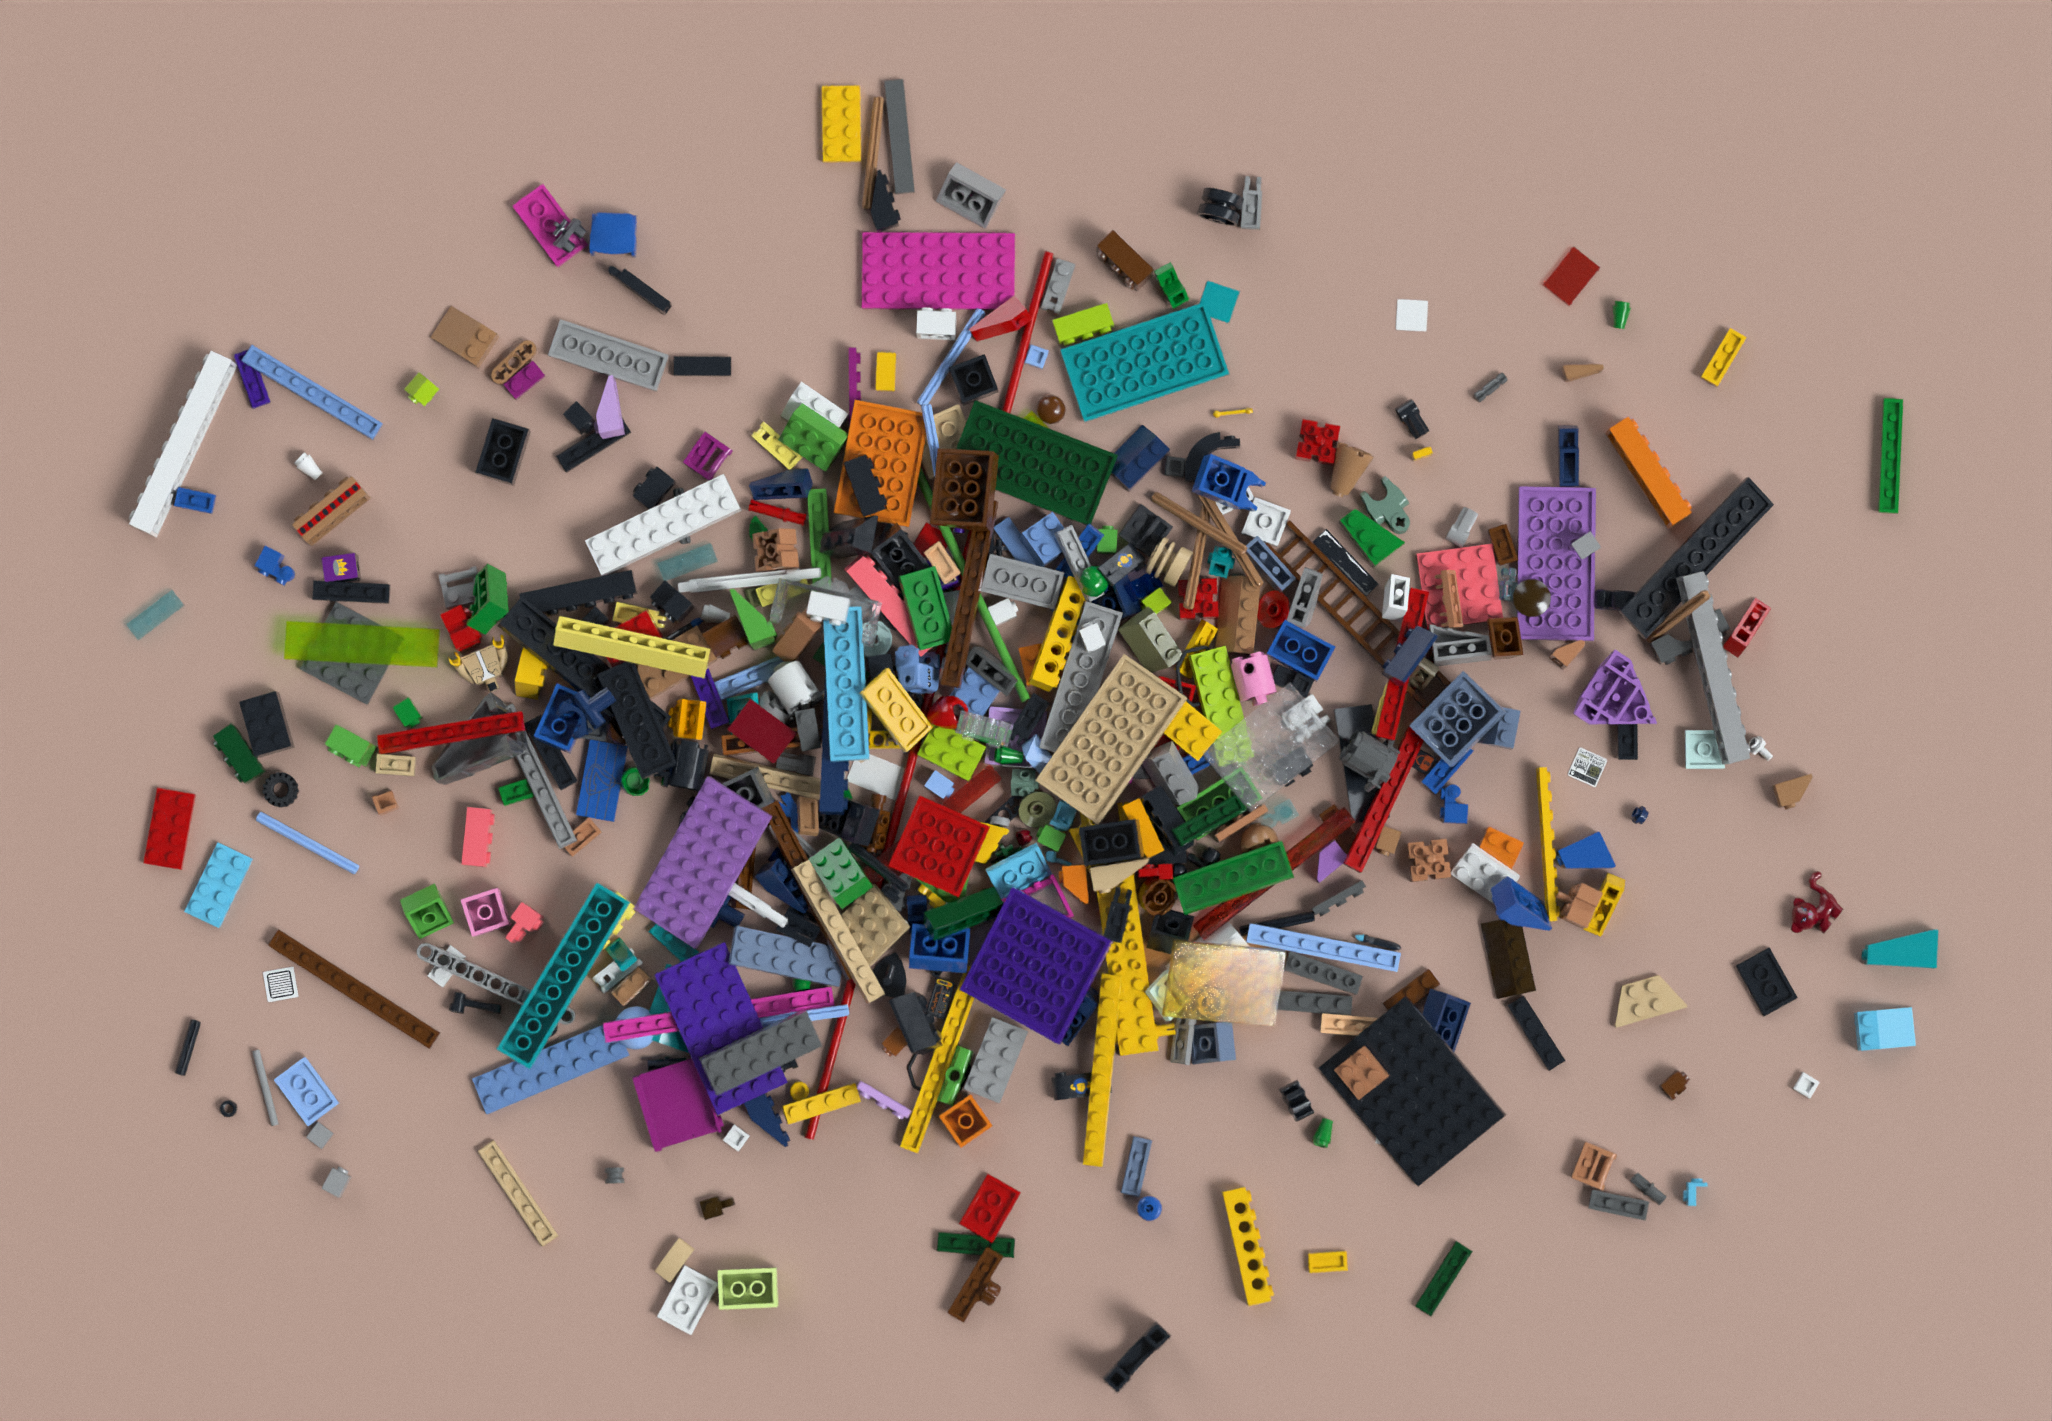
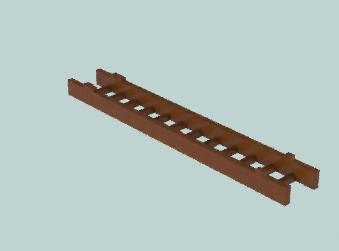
(1354, 591)

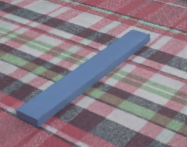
(312, 392)
(1010, 536)

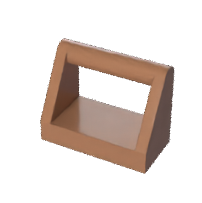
(1564, 655)

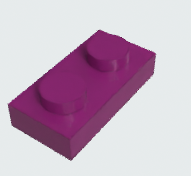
(524, 380)

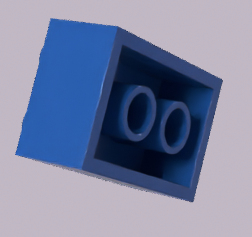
(1300, 651)
(559, 730)
(943, 954)

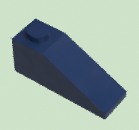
(784, 485)

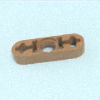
(500, 368)

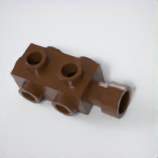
(880, 831)

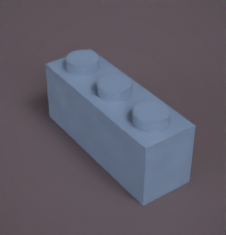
(1269, 565)

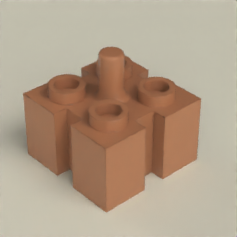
(775, 550)
(1428, 860)
(1580, 904)

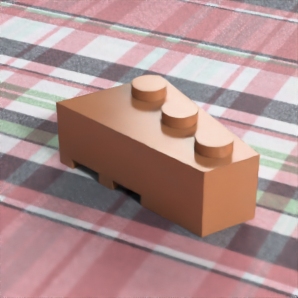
(796, 637)

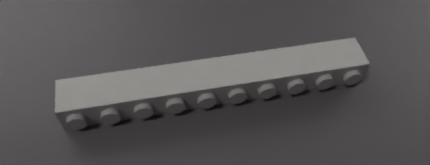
(1714, 671)

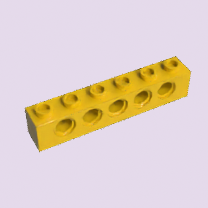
(1039, 675)
(1231, 1198)

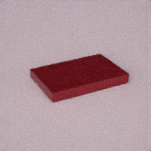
(761, 731)

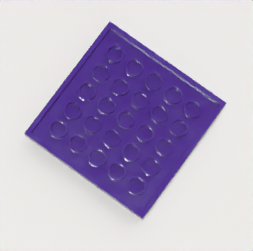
(1036, 965)

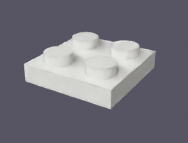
(1266, 522)

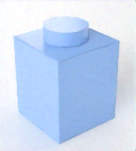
(940, 785)

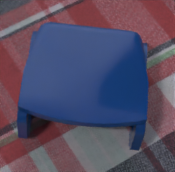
(613, 233)

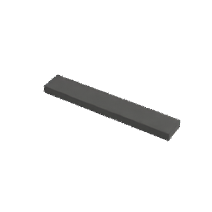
(899, 136)

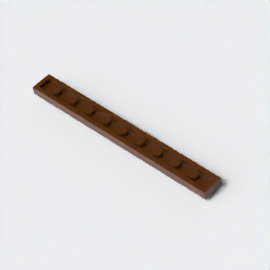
(967, 606)
(794, 856)
(354, 989)

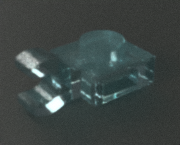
(1508, 585)

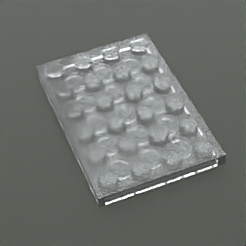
(1270, 747)

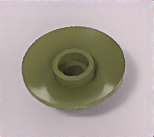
(1042, 814)

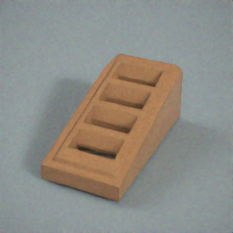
(1575, 372)

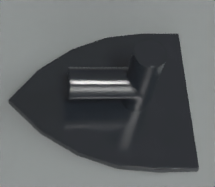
(891, 976)

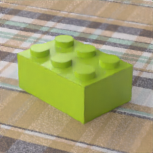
(951, 752)

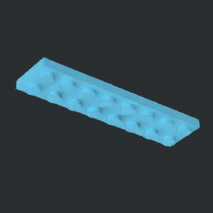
(844, 682)

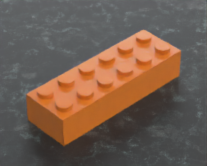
(1648, 472)

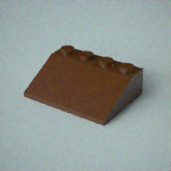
(964, 489)

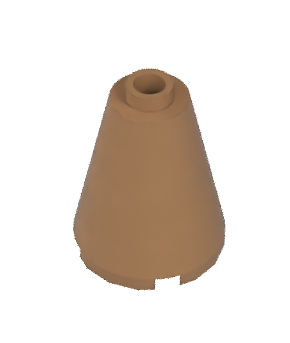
(1348, 468)

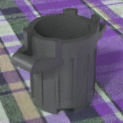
(1370, 758)

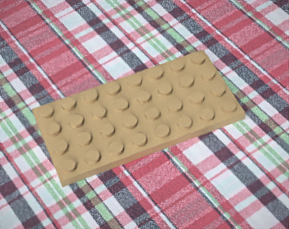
(1111, 739)

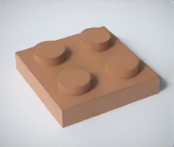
(1361, 1072)

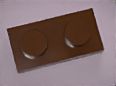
(1502, 544)

